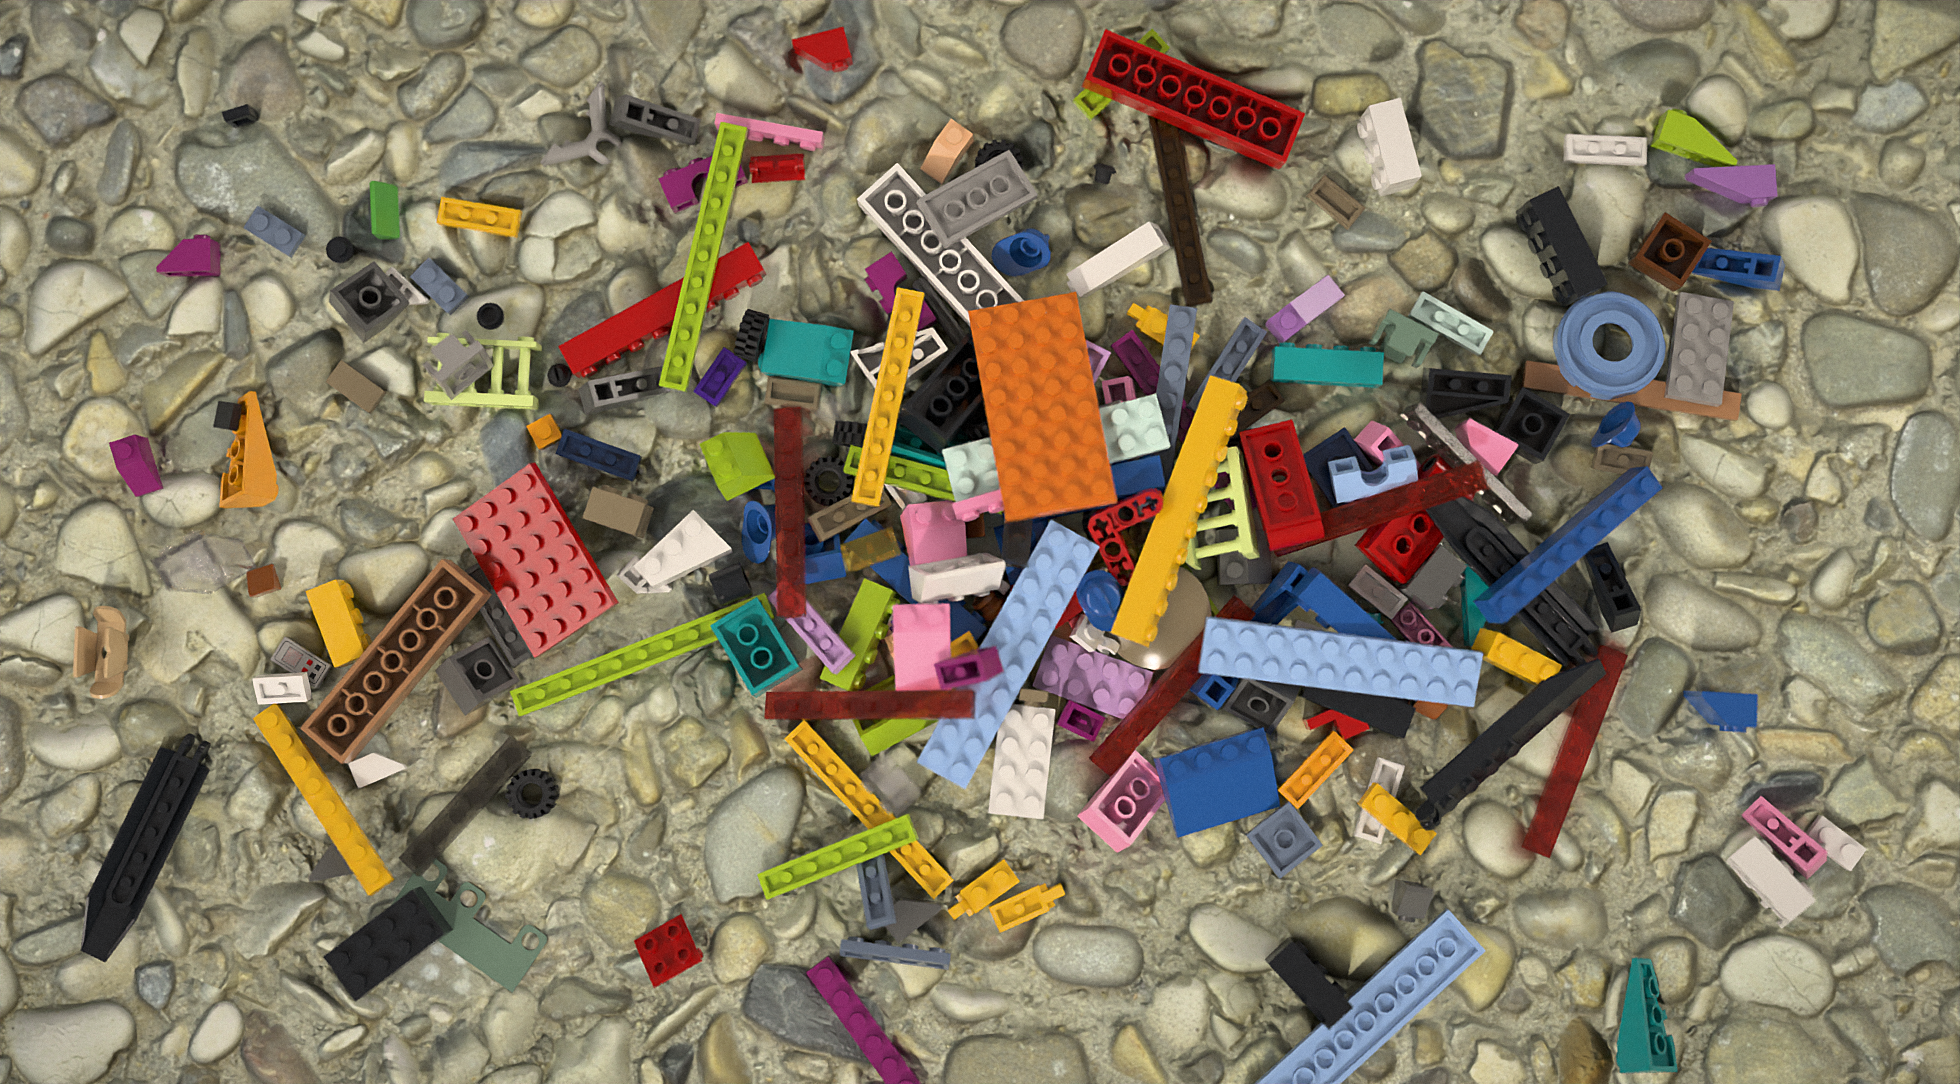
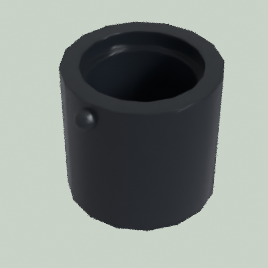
(730, 584)

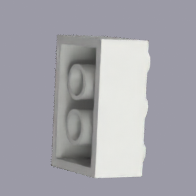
(1389, 147)

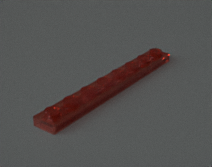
(1398, 503)
(790, 513)
(1160, 698)
(871, 705)
(1573, 756)

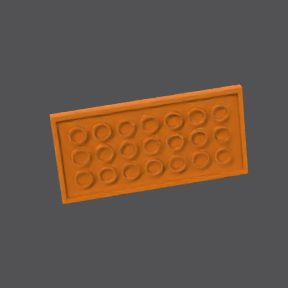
(1041, 407)

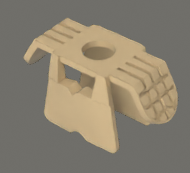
(89, 652)

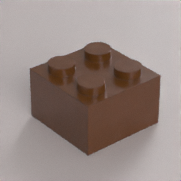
(1669, 252)

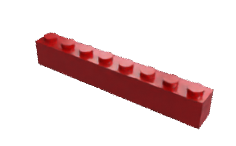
(656, 315)

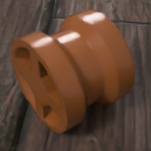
(989, 605)

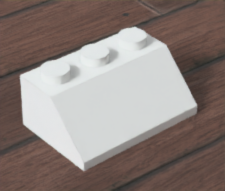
(955, 578)

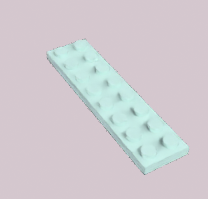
(1128, 429)

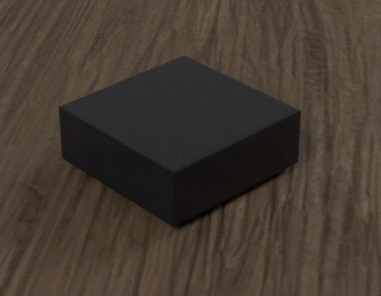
(240, 116)
(227, 416)

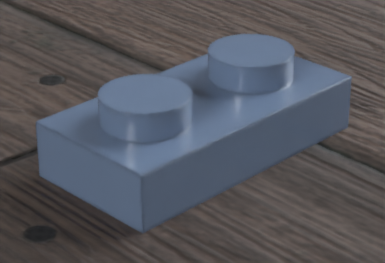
(274, 231)
(439, 286)

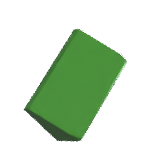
(384, 210)

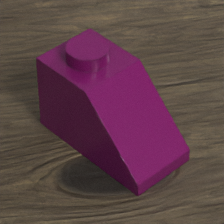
(192, 258)
(136, 464)
(969, 668)

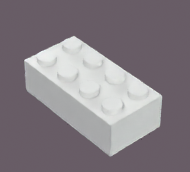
(1022, 762)

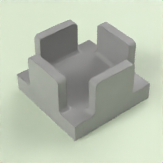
(460, 364)

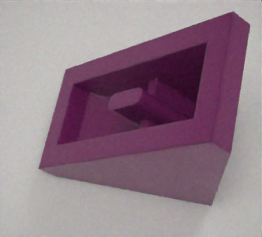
(1080, 720)

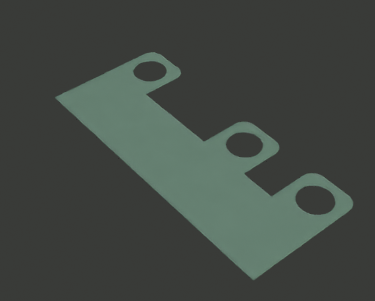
(472, 940)

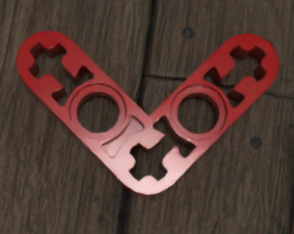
(1116, 523)

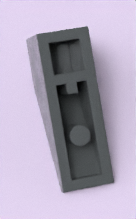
(654, 120)
(621, 390)

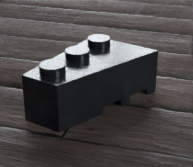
(1457, 392)
(1309, 982)

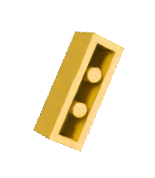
(339, 622)
(1514, 657)

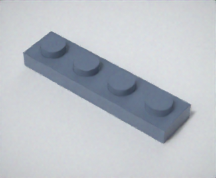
(1232, 357)
(883, 951)

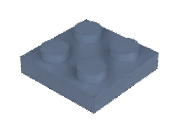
(1284, 839)

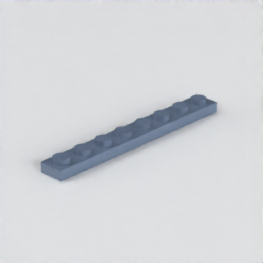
(1173, 382)

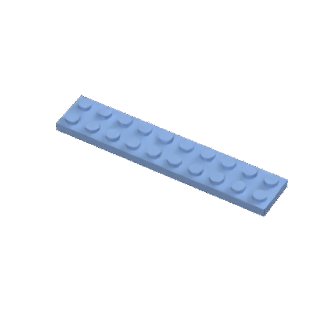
(1020, 637)
(1340, 661)
(1381, 1005)

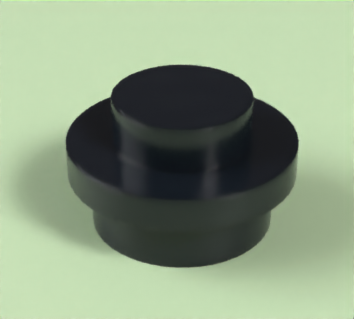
(339, 249)
(490, 316)

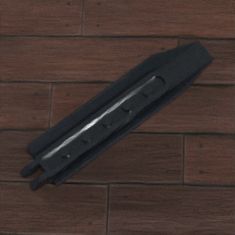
(1491, 553)
(1503, 740)
(142, 846)

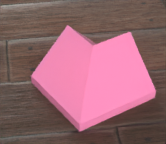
(1485, 445)

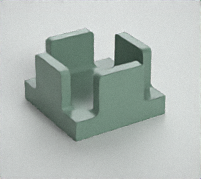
(1402, 338)

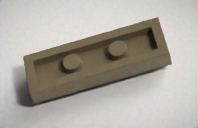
(843, 516)

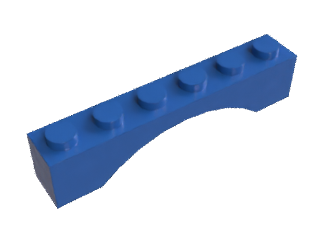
(1270, 608)

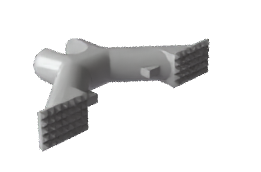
(590, 145)

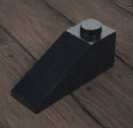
(1611, 588)

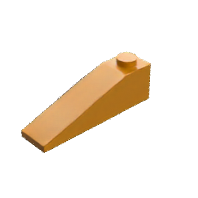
(251, 469)

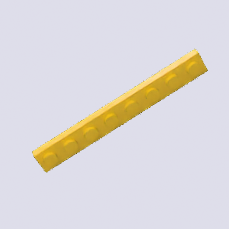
(888, 397)
(323, 799)
(864, 805)

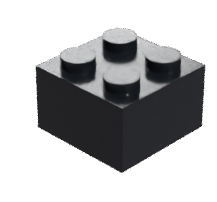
(1531, 424)

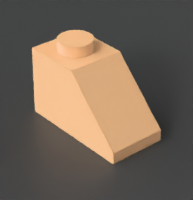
(947, 151)

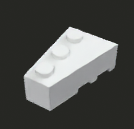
(681, 551)

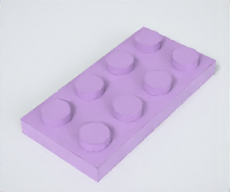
(1091, 678)

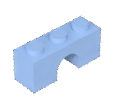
(1352, 483)

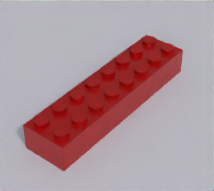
(1193, 99)

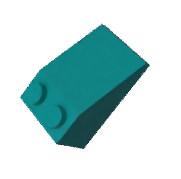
(807, 352)
(756, 647)

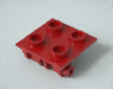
(668, 951)

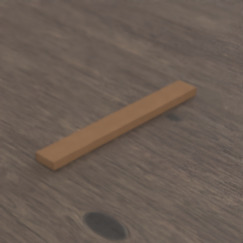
(1549, 379)

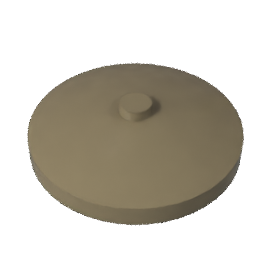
(1176, 628)

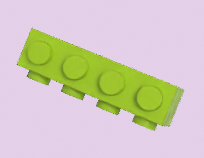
(862, 633)

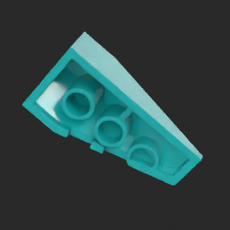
(1642, 1034)

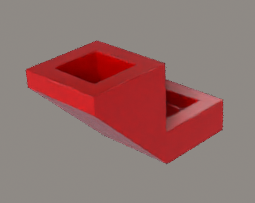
(1345, 725)

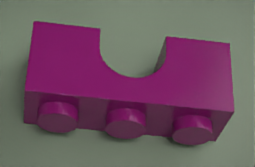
(681, 184)
(885, 277)

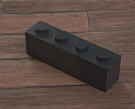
(1376, 710)

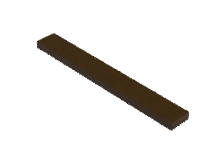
(1180, 213)

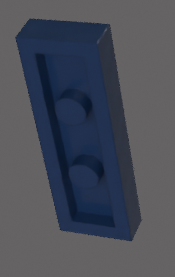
(598, 455)

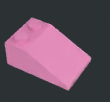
(933, 532)
(920, 640)
(1124, 803)

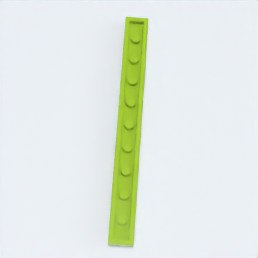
(703, 257)
(623, 661)

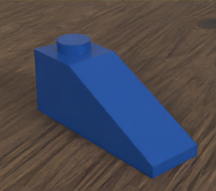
(1742, 268)

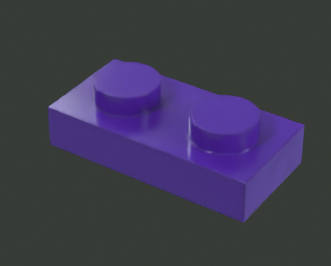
(720, 377)

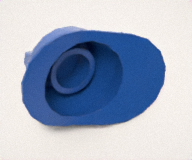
(1022, 252)
(1618, 426)
(758, 530)
(1100, 598)

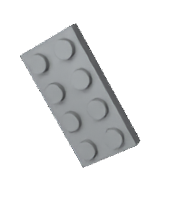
(976, 199)
(1699, 349)

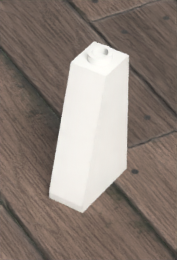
(1118, 260)

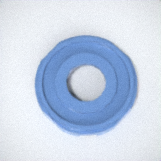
(1588, 370)

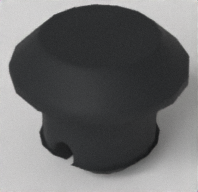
(1103, 173)
(559, 375)

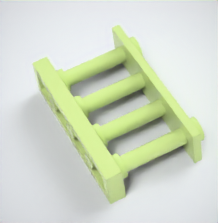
(495, 396)
(1242, 515)

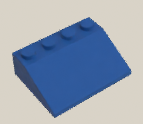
(1218, 781)

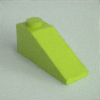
(1689, 139)

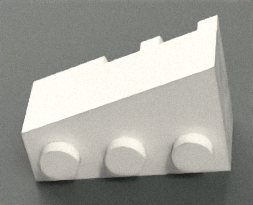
(926, 354)
(1771, 880)

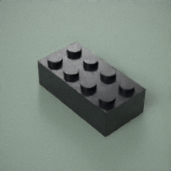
(1560, 247)
(946, 398)
(387, 943)

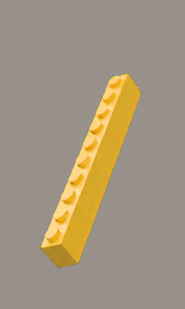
(1181, 508)

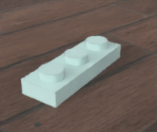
(1450, 323)

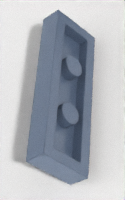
(876, 892)

